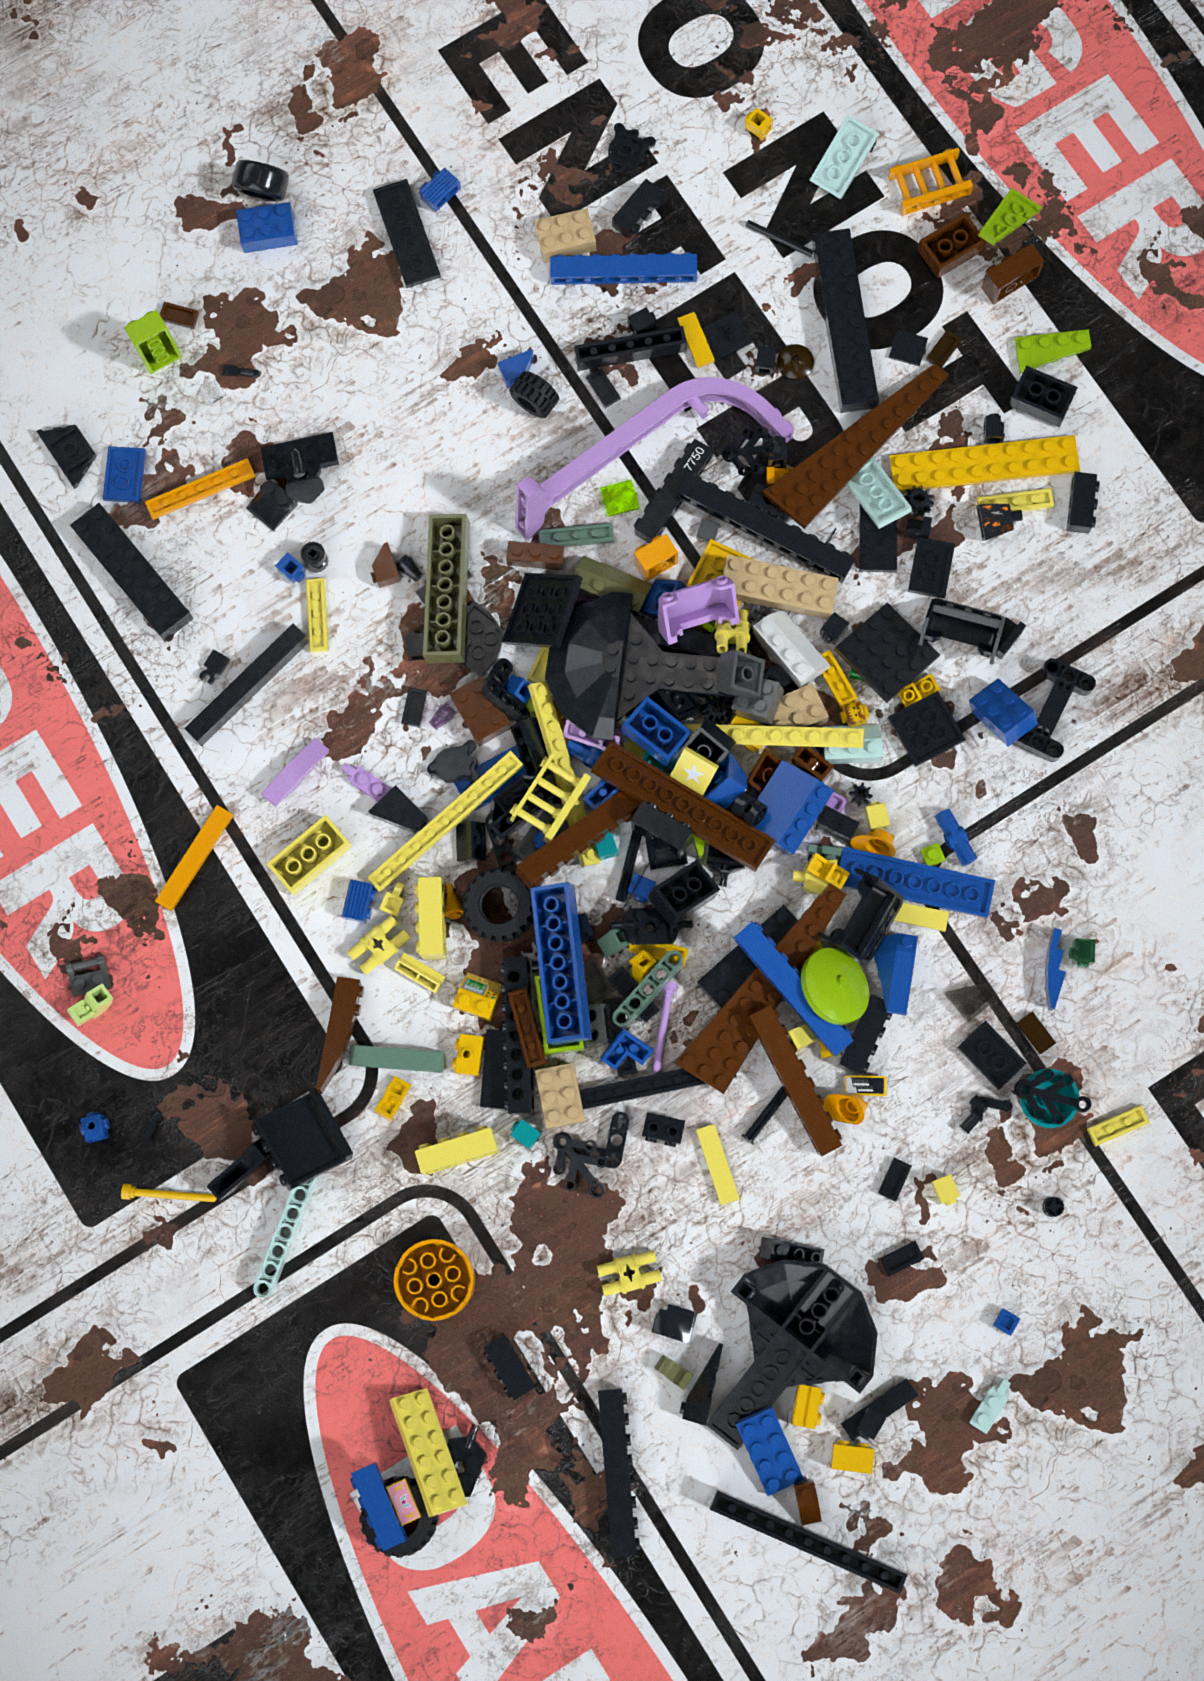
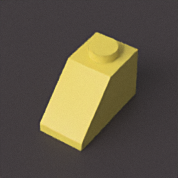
(801, 1037)

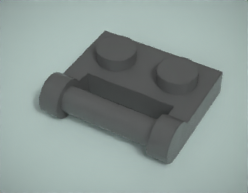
(84, 983)

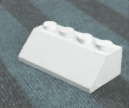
(790, 648)

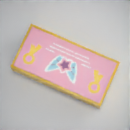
(403, 1502)

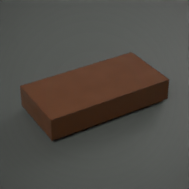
(179, 315)

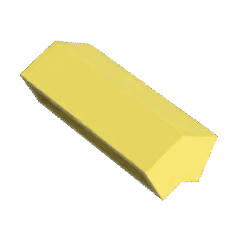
(420, 973)

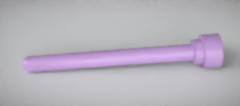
(668, 991)

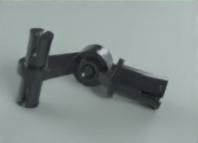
(979, 1106)

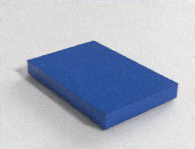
(124, 474)

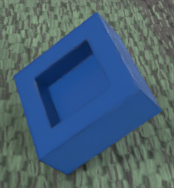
(1006, 1322)

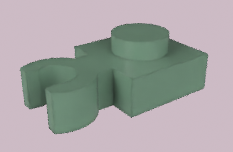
(827, 852)

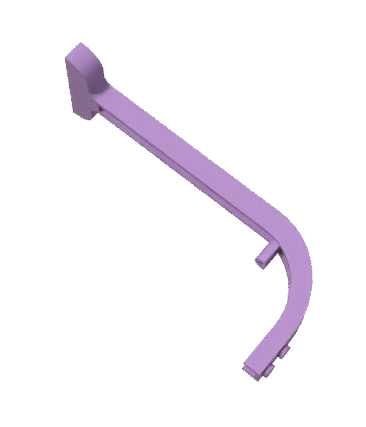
(535, 499)

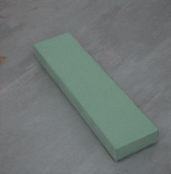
(578, 535)

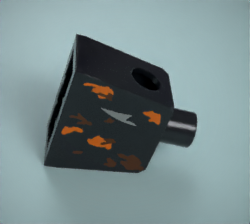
(996, 519)

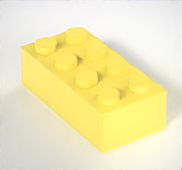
(309, 855)
(432, 918)
(457, 1151)

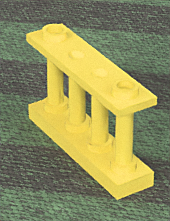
(558, 814)

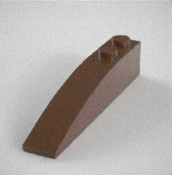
(340, 1027)

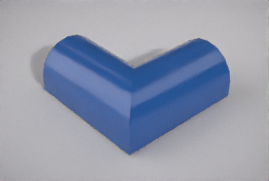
(623, 1045)

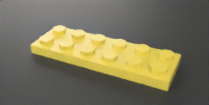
(428, 1452)

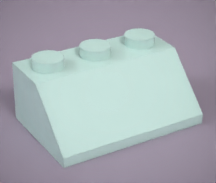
(870, 753)

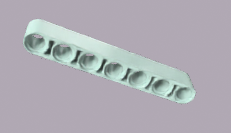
(285, 1243)

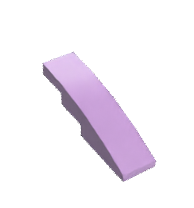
(295, 772)

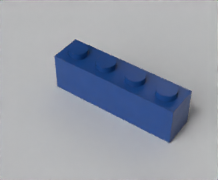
(379, 1506)

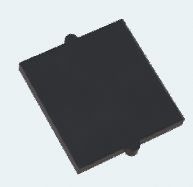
(908, 348)

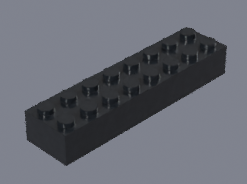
(132, 572)

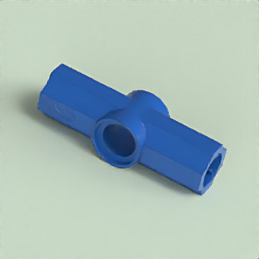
(584, 753)
(955, 837)

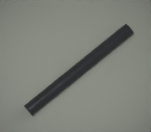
(779, 238)

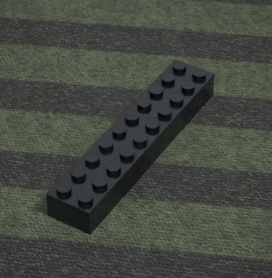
(845, 320)

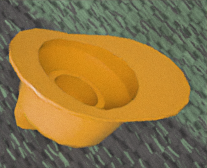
(876, 842)
(846, 1108)

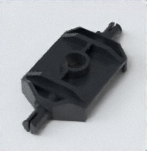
(723, 863)
(636, 933)
(472, 1454)

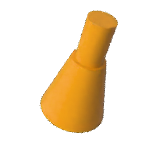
(453, 908)

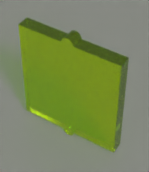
(619, 498)

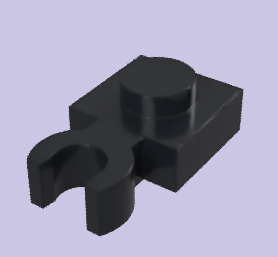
(215, 664)

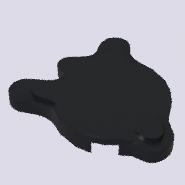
(626, 149)
(455, 764)

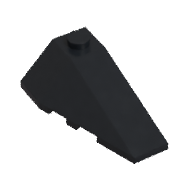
(699, 1399)

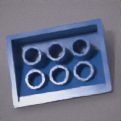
(793, 806)

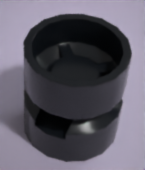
(314, 561)
(751, 810)

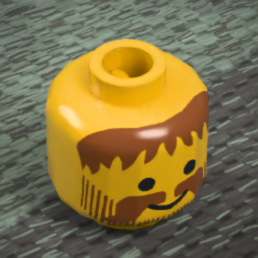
(854, 714)

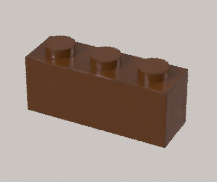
(535, 555)

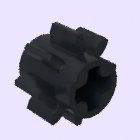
(861, 789)

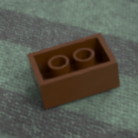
(951, 245)
(1012, 273)
(479, 714)

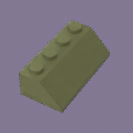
(603, 579)

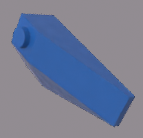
(895, 970)

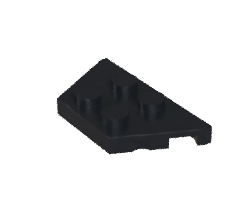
(69, 451)

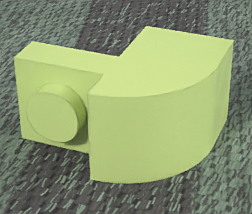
(92, 1006)

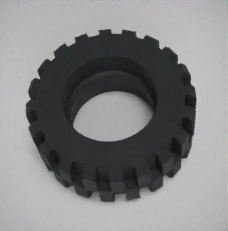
(473, 905)
(418, 1537)

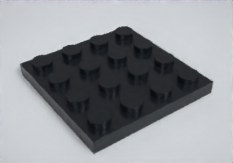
(542, 610)
(886, 652)

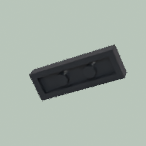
(625, 985)

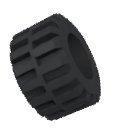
(534, 394)

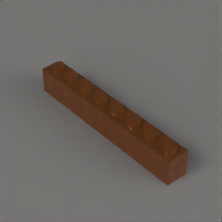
(577, 839)
(794, 1079)

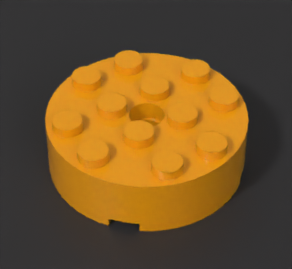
(451, 1292)

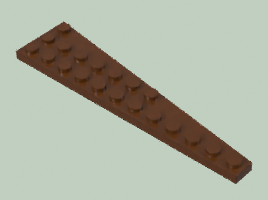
(824, 474)
(729, 1035)

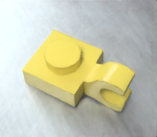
(392, 902)

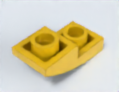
(919, 690)

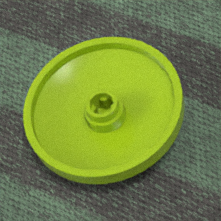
(835, 986)

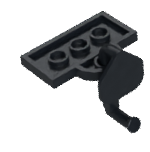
(298, 460)

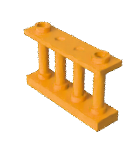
(929, 199)

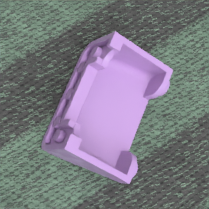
(696, 606)

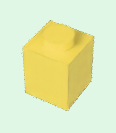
(877, 816)
(945, 1190)

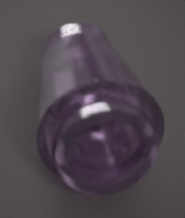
(442, 716)

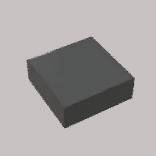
(707, 530)

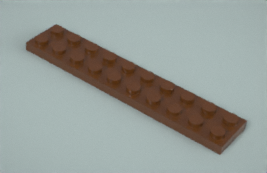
(705, 817)

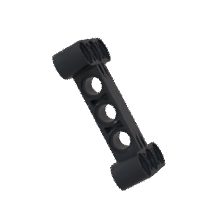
(1054, 707)

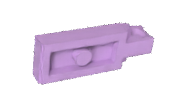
(366, 782)

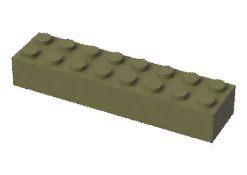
(446, 588)

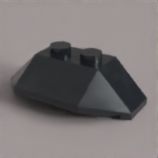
(505, 800)

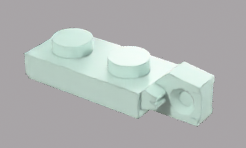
(990, 1406)

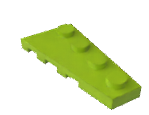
(1008, 216)
(1048, 348)

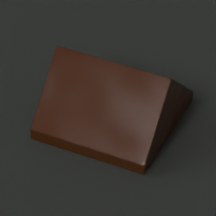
(762, 771)

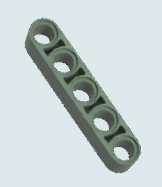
(650, 979)
(396, 1058)

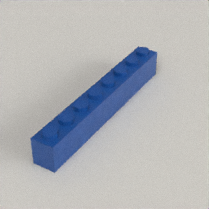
(623, 269)
(788, 984)

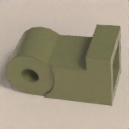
(674, 1372)

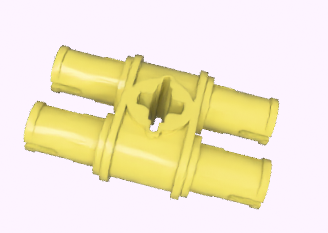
(733, 634)
(367, 943)
(619, 1266)

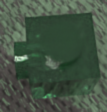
(1082, 952)

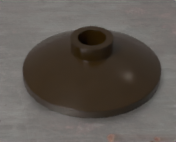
(795, 369)

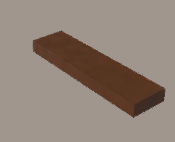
(527, 1028)

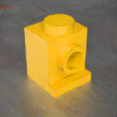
(759, 118)
(642, 965)

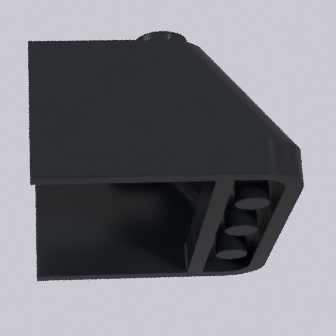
(963, 625)
(869, 921)

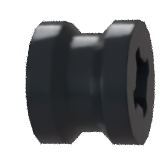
(1057, 1207)

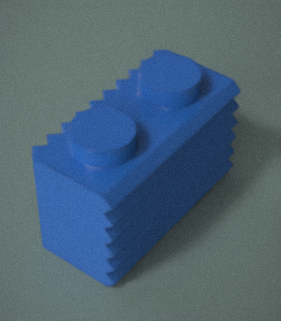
(439, 189)
(358, 901)

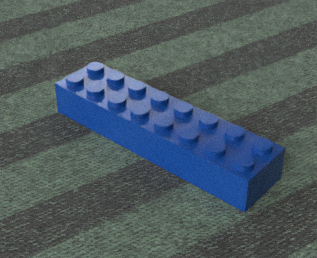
(561, 963)

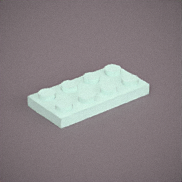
(844, 157)
(878, 494)

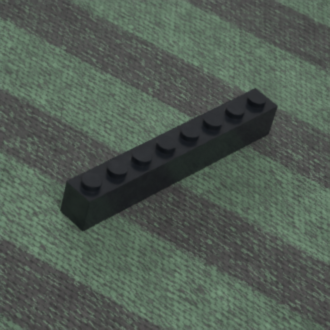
(247, 684)
(617, 1472)

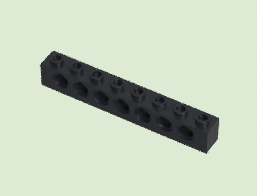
(526, 1083)

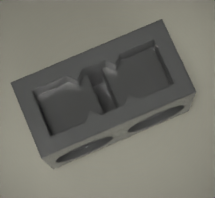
(602, 1024)

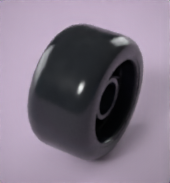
(260, 180)

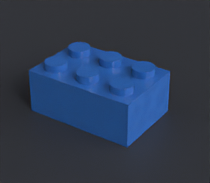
(266, 227)
(1003, 712)
(656, 731)

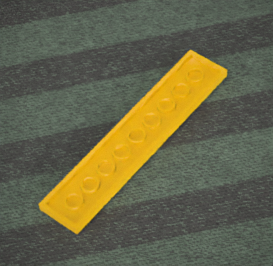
(985, 463)

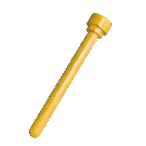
(129, 1191)

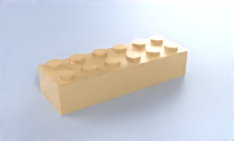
(781, 587)

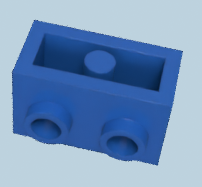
(598, 795)

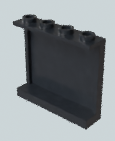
(302, 1140)

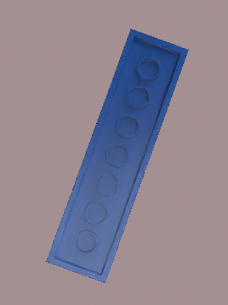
(922, 882)

